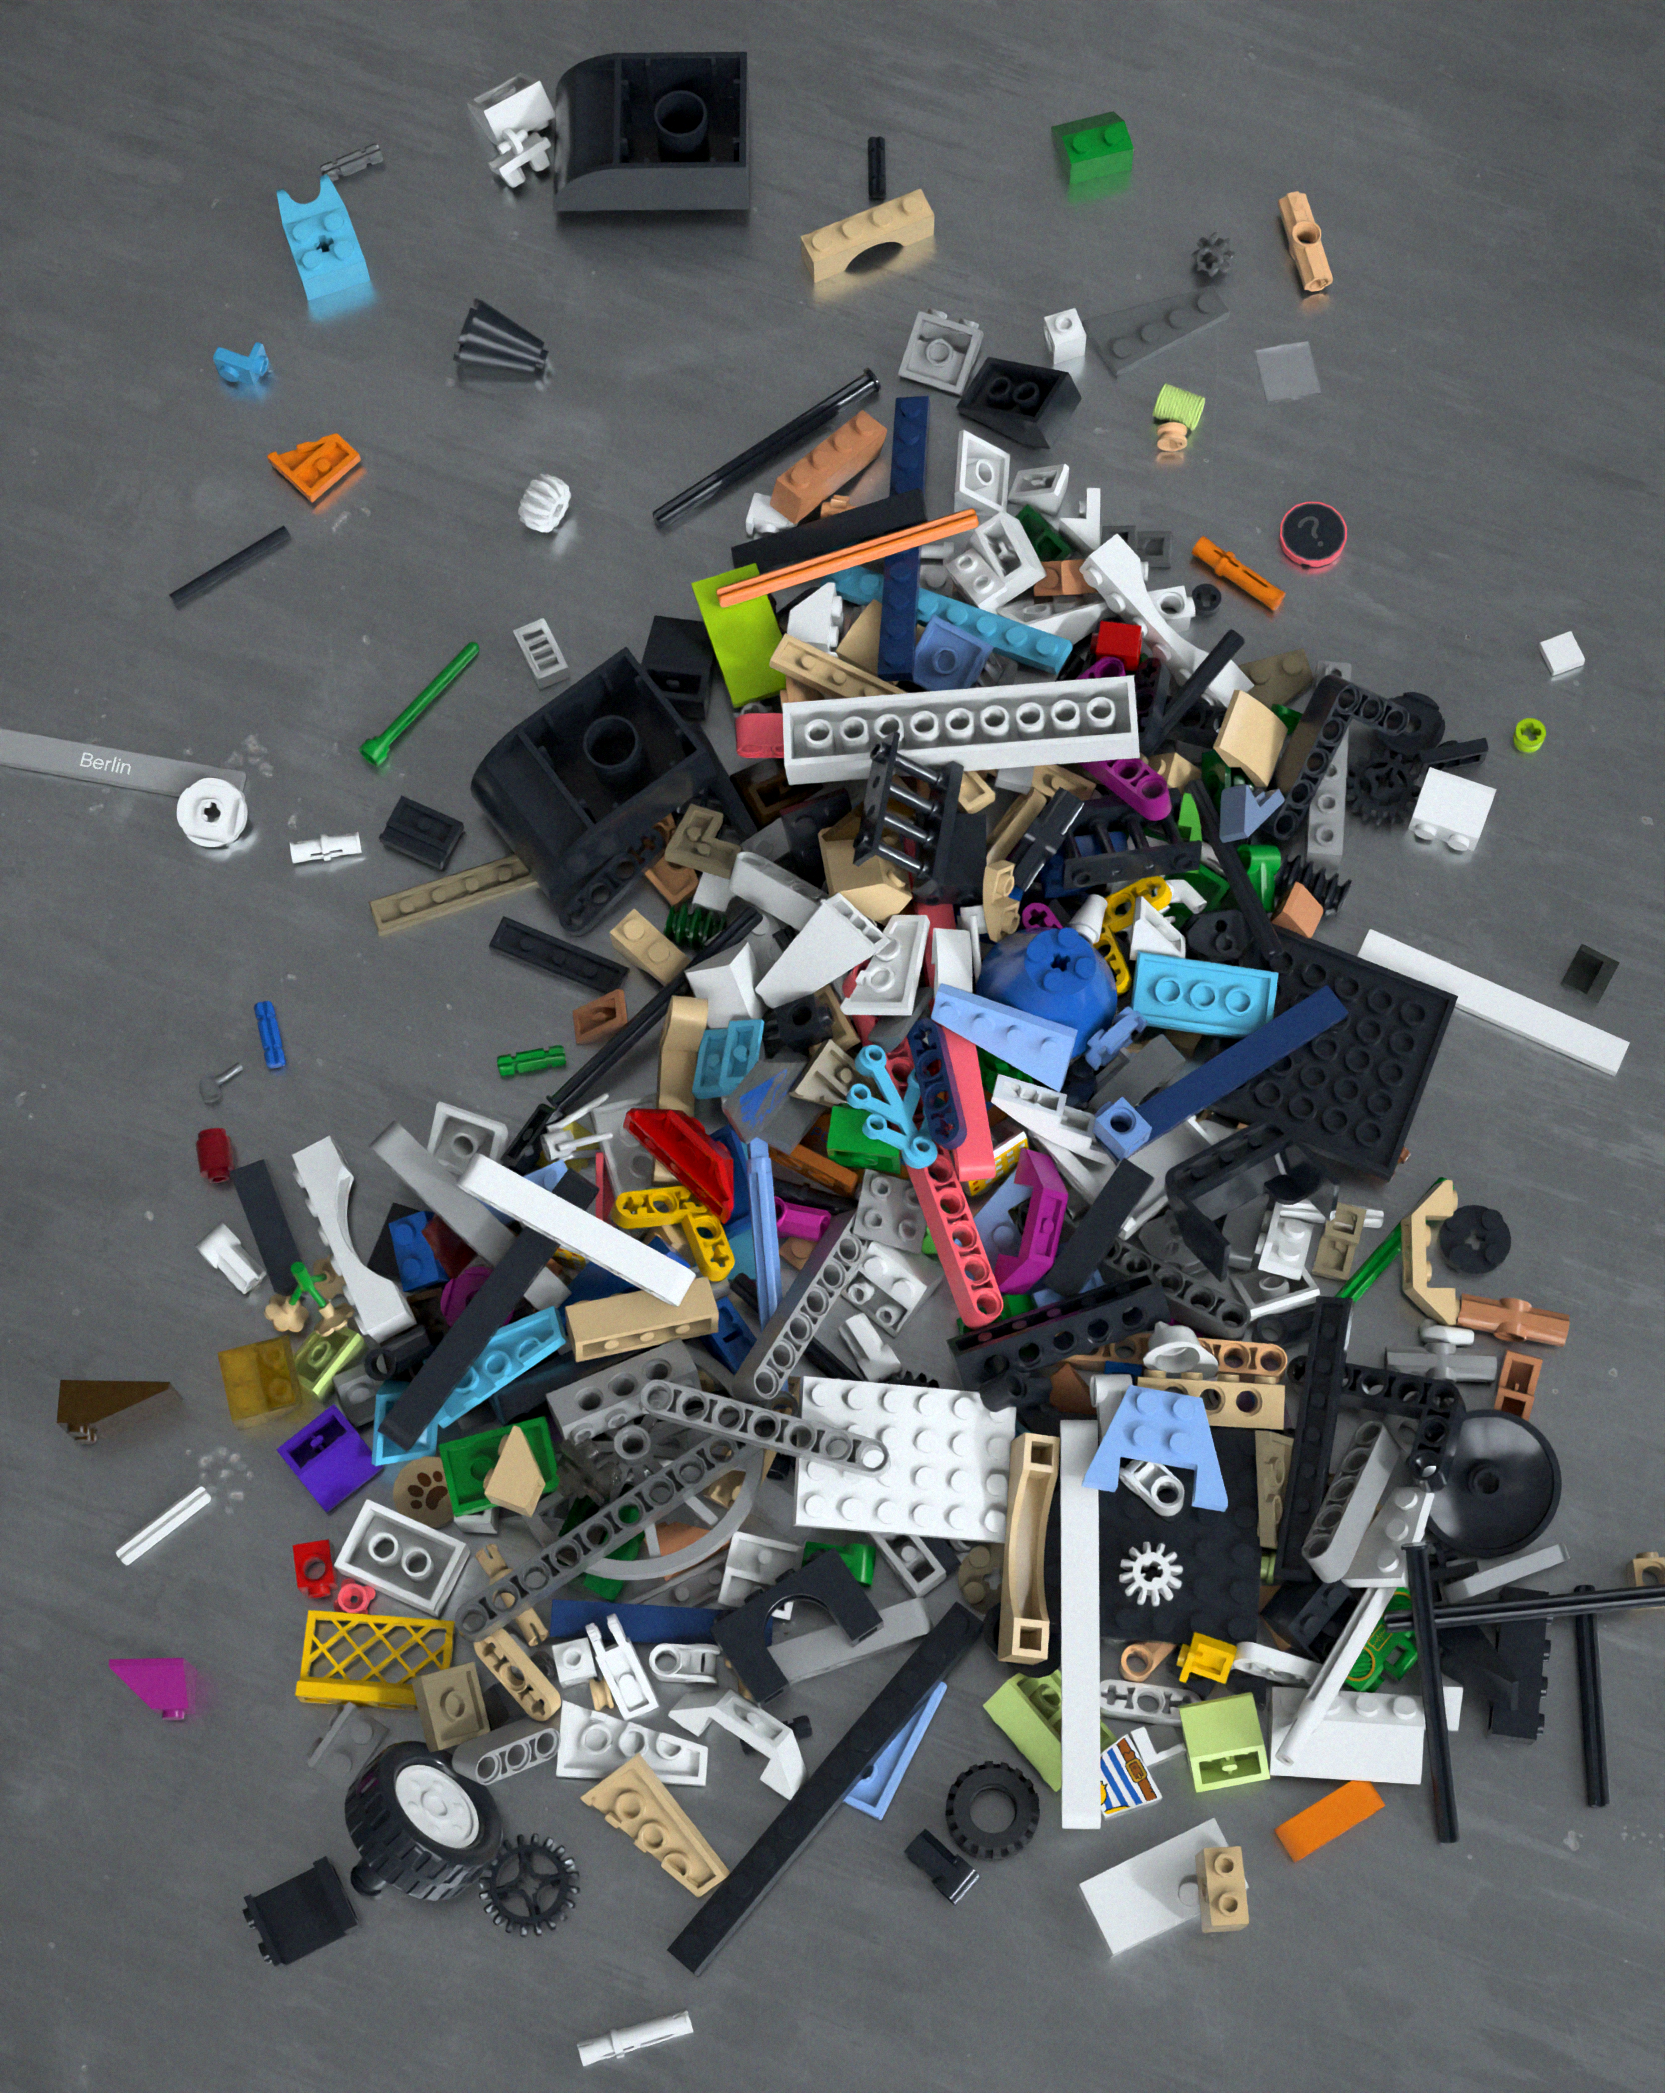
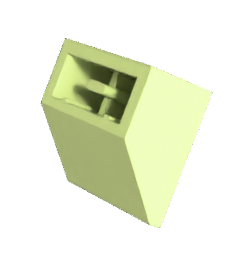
(1223, 1742)

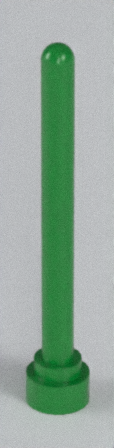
(376, 749)

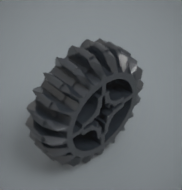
(547, 1881)

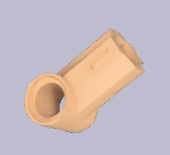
(1150, 1653)

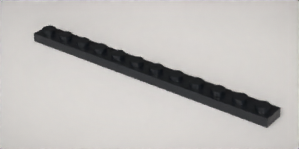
(826, 1789)

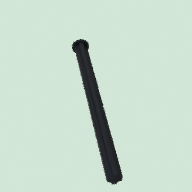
(766, 449)
(649, 1015)
(1532, 1607)
(1432, 1691)

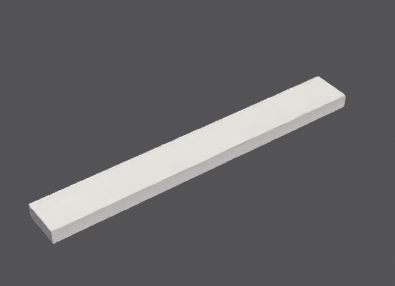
(1500, 1004)

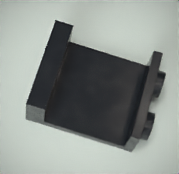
(301, 1915)

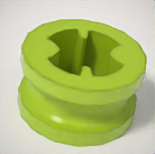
(1522, 741)

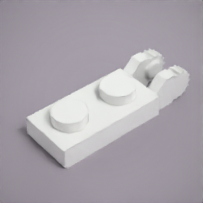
(623, 1671)

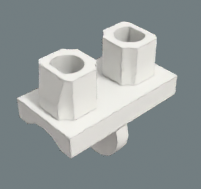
(518, 150)

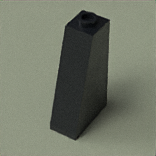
(268, 1223)

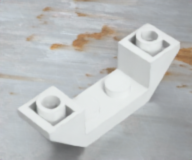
(766, 1734)

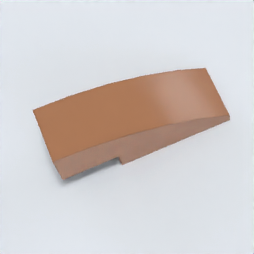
(1516, 1383)

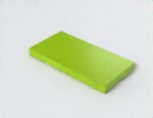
(741, 638)

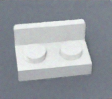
(976, 580)
(1284, 1245)

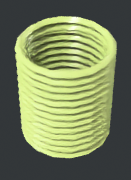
(1178, 406)

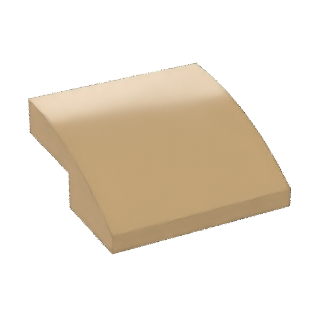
(861, 642)
(1250, 738)

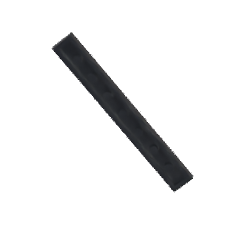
(1314, 1433)

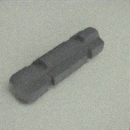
(352, 162)

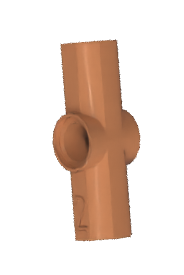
(1513, 1320)

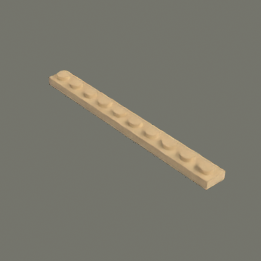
(846, 681)

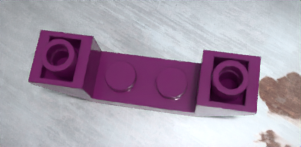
(1042, 1225)

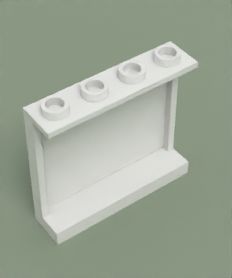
(1156, 1159)

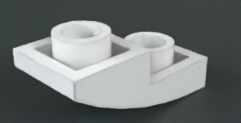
(952, 959)

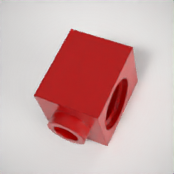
(1118, 641)
(308, 1554)

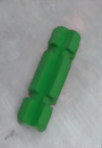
(531, 1060)

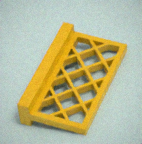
(365, 1692)

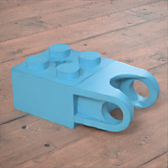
(322, 242)

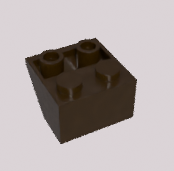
(767, 790)

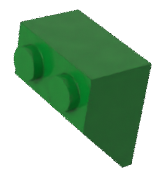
(1094, 147)
(853, 1149)

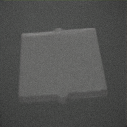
(1287, 372)

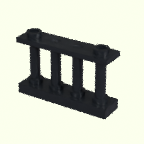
(938, 812)
(1114, 814)

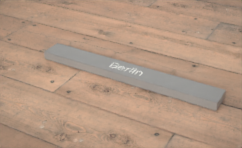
(107, 764)

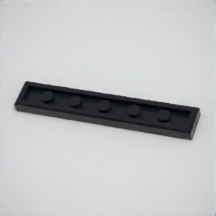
(833, 532)

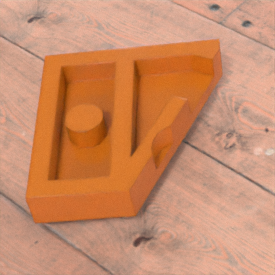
(316, 464)

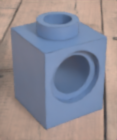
(1121, 1143)

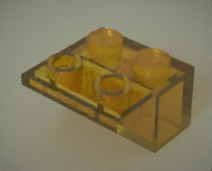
(260, 1382)

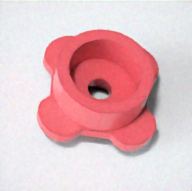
(350, 1589)

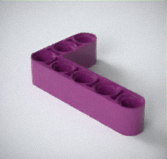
(1130, 777)

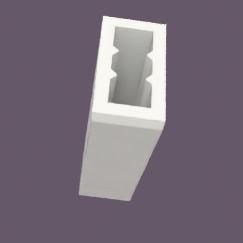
(824, 949)

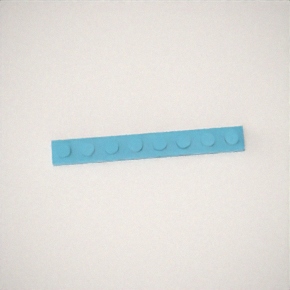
(1007, 636)

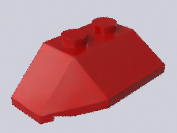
(687, 1154)

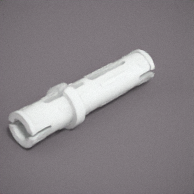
(634, 2037)

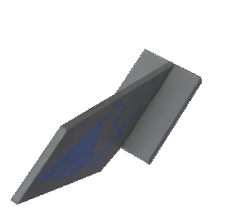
(764, 1107)

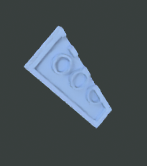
(881, 1781)

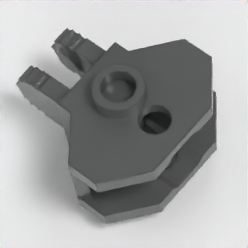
(1163, 1238)

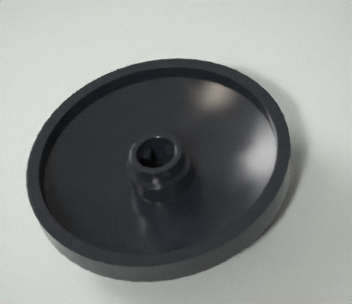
(1498, 1487)

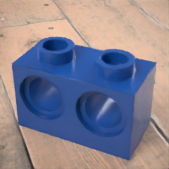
(733, 1337)

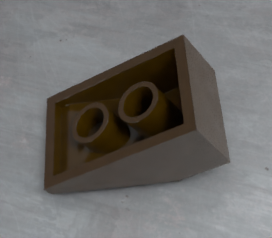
(107, 1408)

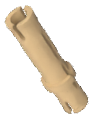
(497, 1569)

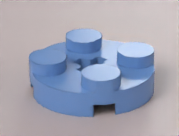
(1106, 1045)

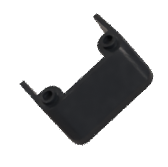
(1235, 1172)

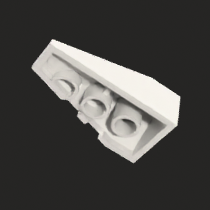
(1065, 617)

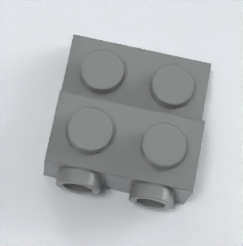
(941, 351)

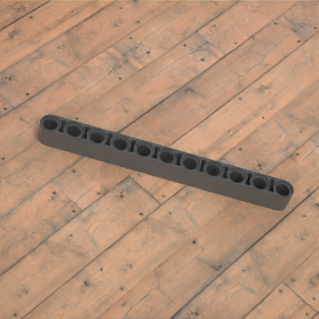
(609, 1521)

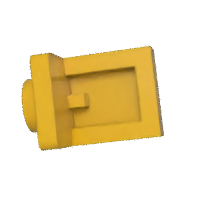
(1206, 1658)

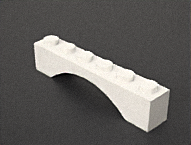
(1118, 577)
(328, 1182)

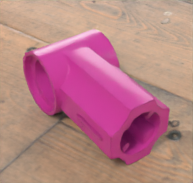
(800, 1221)

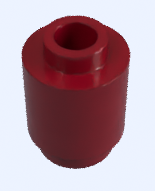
(215, 1155)

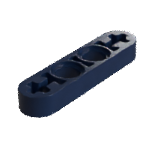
(932, 1085)

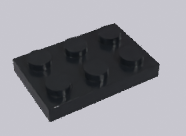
(802, 825)

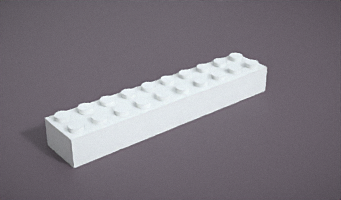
(969, 726)

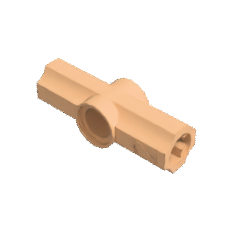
(1301, 226)

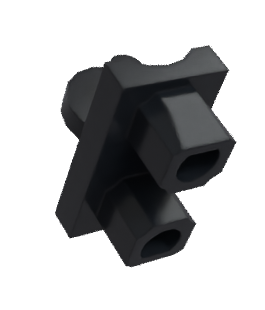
(1442, 1572)

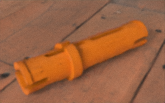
(1233, 569)

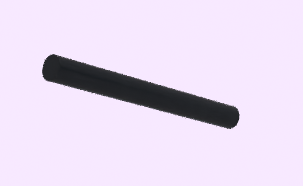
(229, 565)

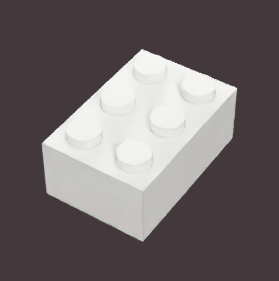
(402, 1558)

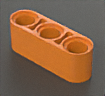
(1329, 1818)

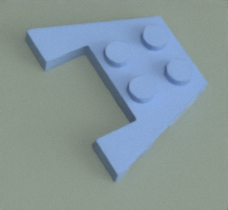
(997, 1228)
(1165, 1431)

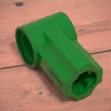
(1261, 865)
(857, 1557)

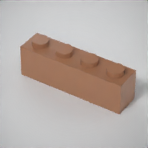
(828, 467)

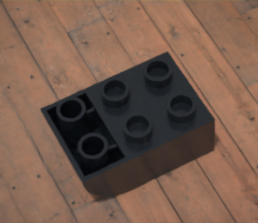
(653, 132)
(590, 773)

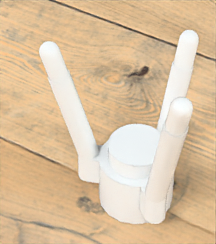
(973, 920)
(561, 1144)

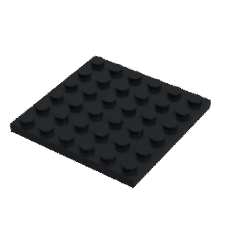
(1362, 1078)
(1214, 1548)

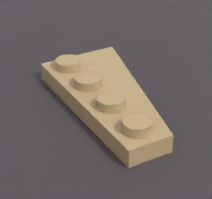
(649, 1814)

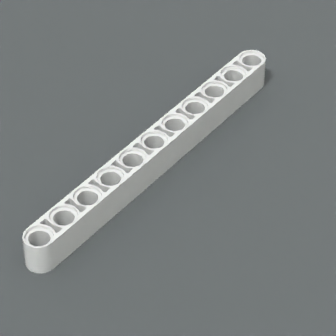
(1079, 1629)

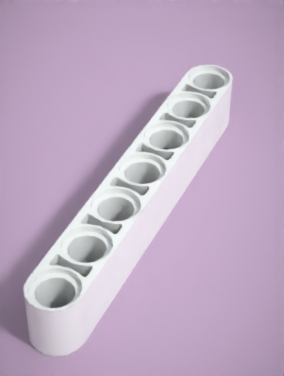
(576, 1229)

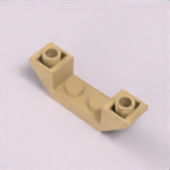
(1436, 1303)

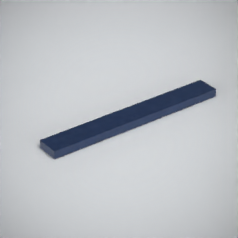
(1236, 1065)

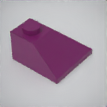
(162, 1683)

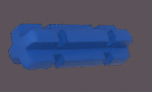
(269, 1034)

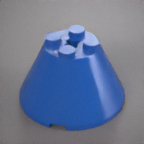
(1054, 978)

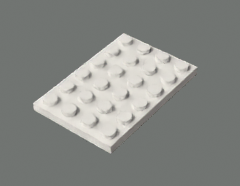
(944, 1455)

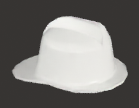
(1178, 1351)

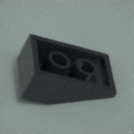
(1021, 400)

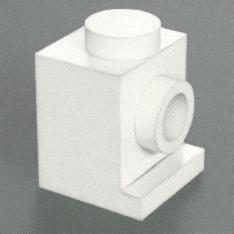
(764, 518)

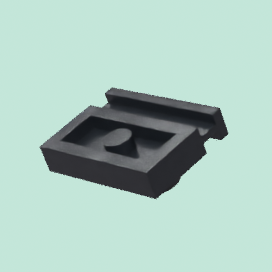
(421, 832)

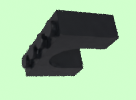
(822, 1581)

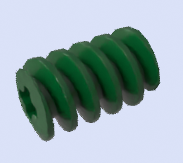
(692, 927)

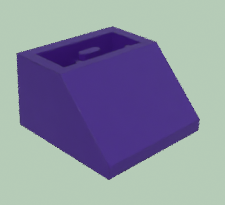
(329, 1458)

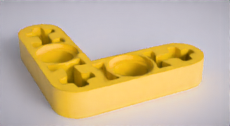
(1114, 923)
(690, 1218)

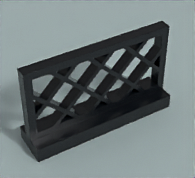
(726, 796)

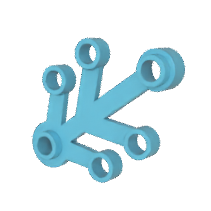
(895, 1110)

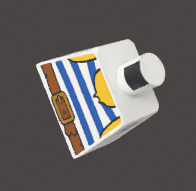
(1125, 1781)

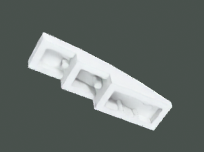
(1048, 1116)

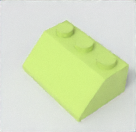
(1031, 1717)

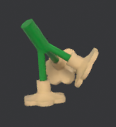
(290, 1314)

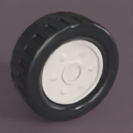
(420, 1824)

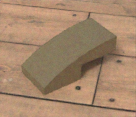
(1339, 1243)

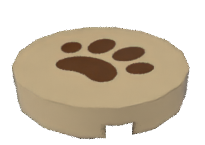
(423, 1493)

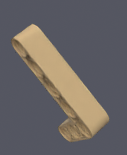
(677, 1065)

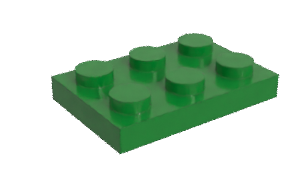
(470, 1459)

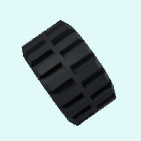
(1000, 1778)

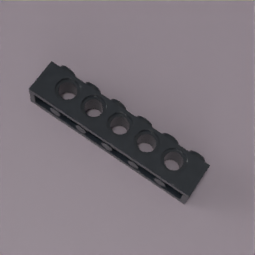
(1069, 1315)

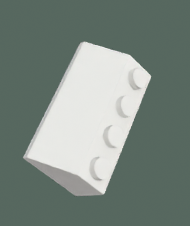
(1358, 1739)

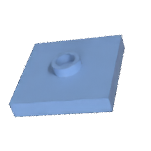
(948, 657)

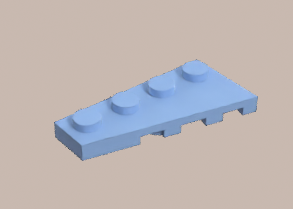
(1015, 1036)

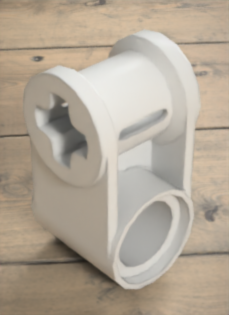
(1147, 1480)
(687, 1664)

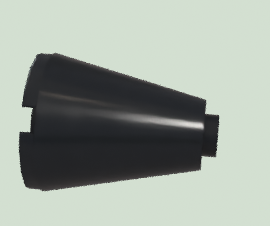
(498, 342)

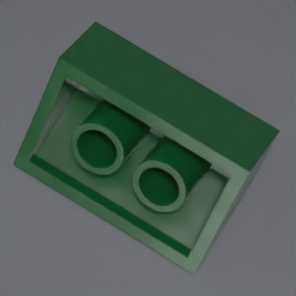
(591, 1584)

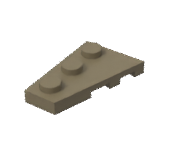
(1273, 1467)

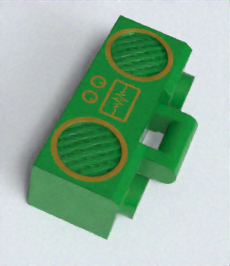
(1372, 1659)

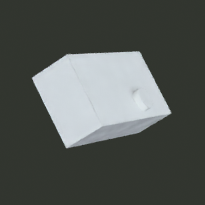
(1149, 1890)

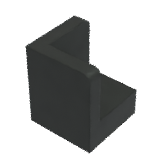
(1590, 973)

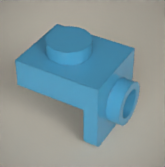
(240, 367)

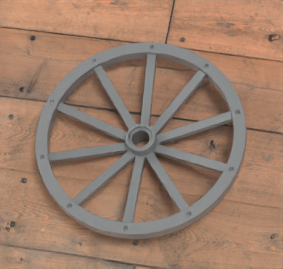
(640, 1462)

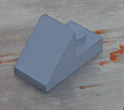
(1245, 810)

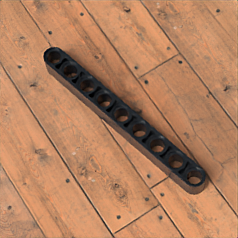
(478, 1323)

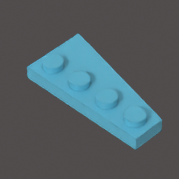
(505, 1358)

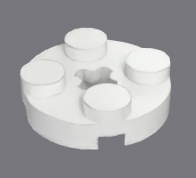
(201, 796)

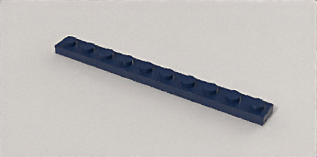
(902, 569)

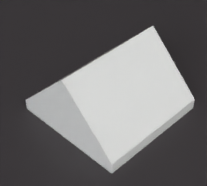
(980, 476)
(729, 986)
(460, 1134)
(1271, 1293)

